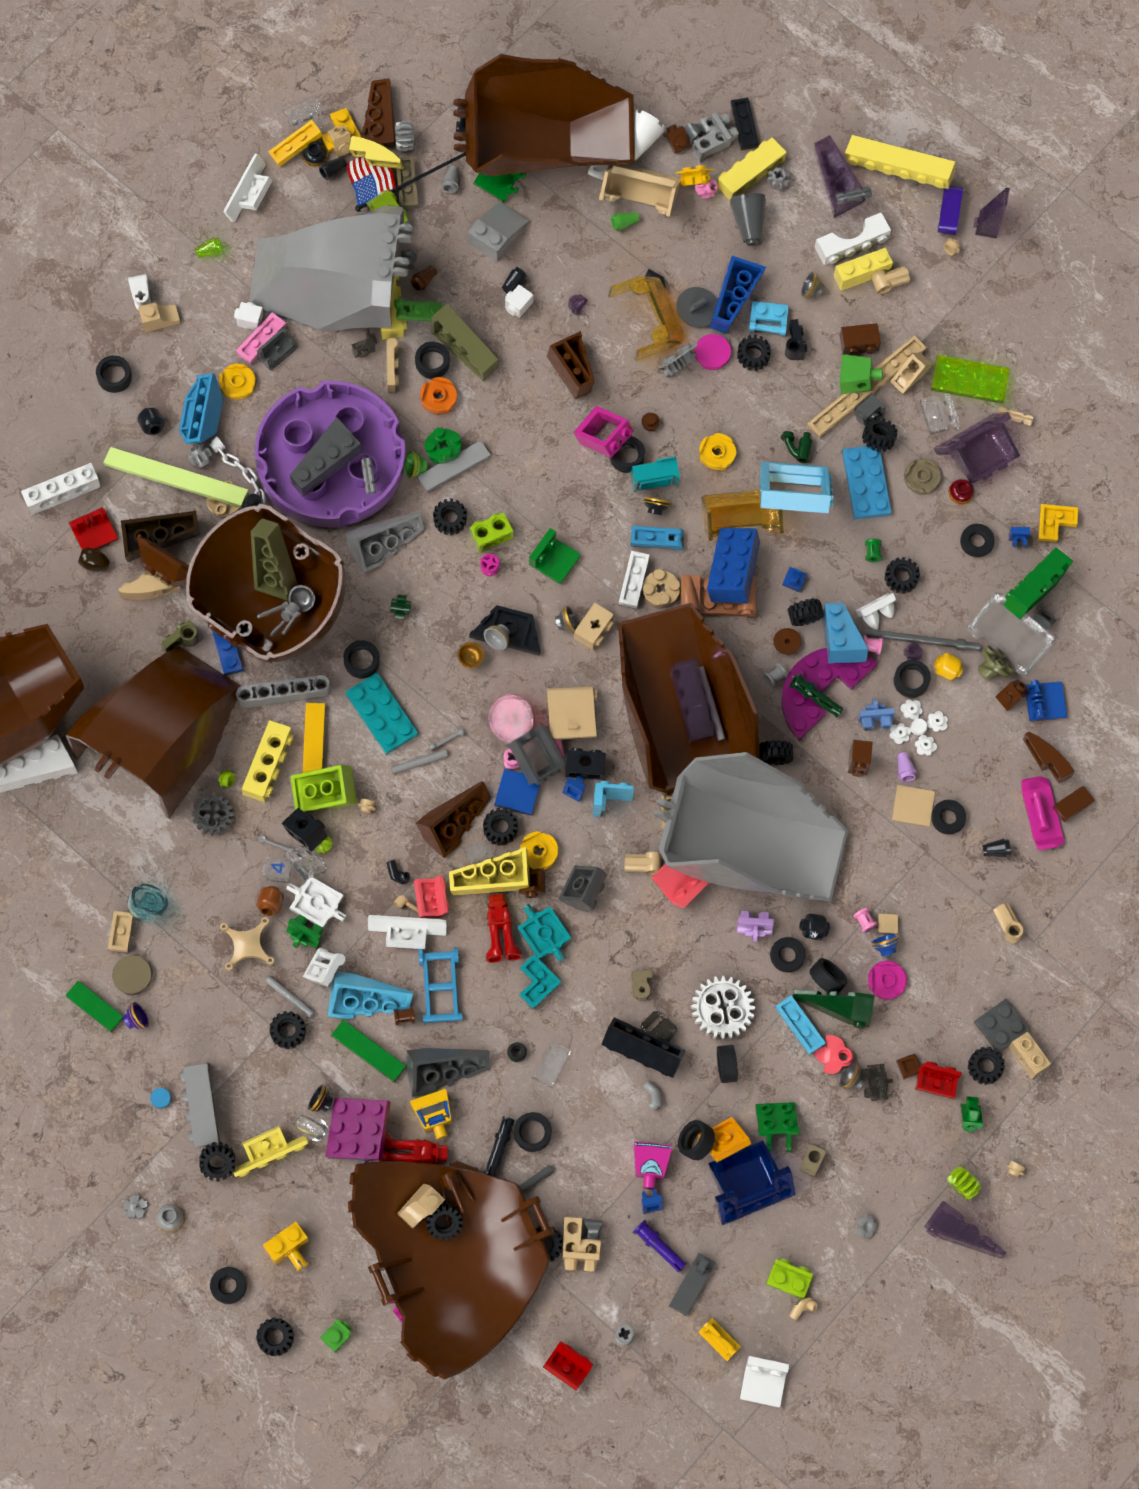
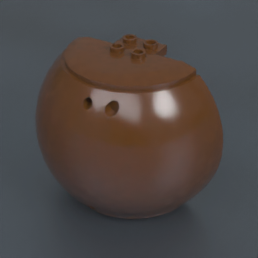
(224, 592)

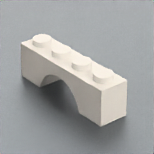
(833, 248)

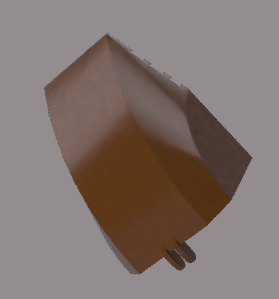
(647, 654)
(160, 724)

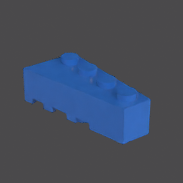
(737, 286)

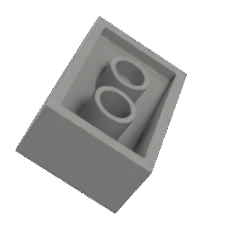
(496, 230)

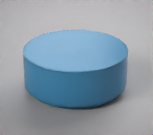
(160, 1098)

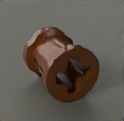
(404, 1015)

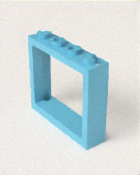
(799, 475)

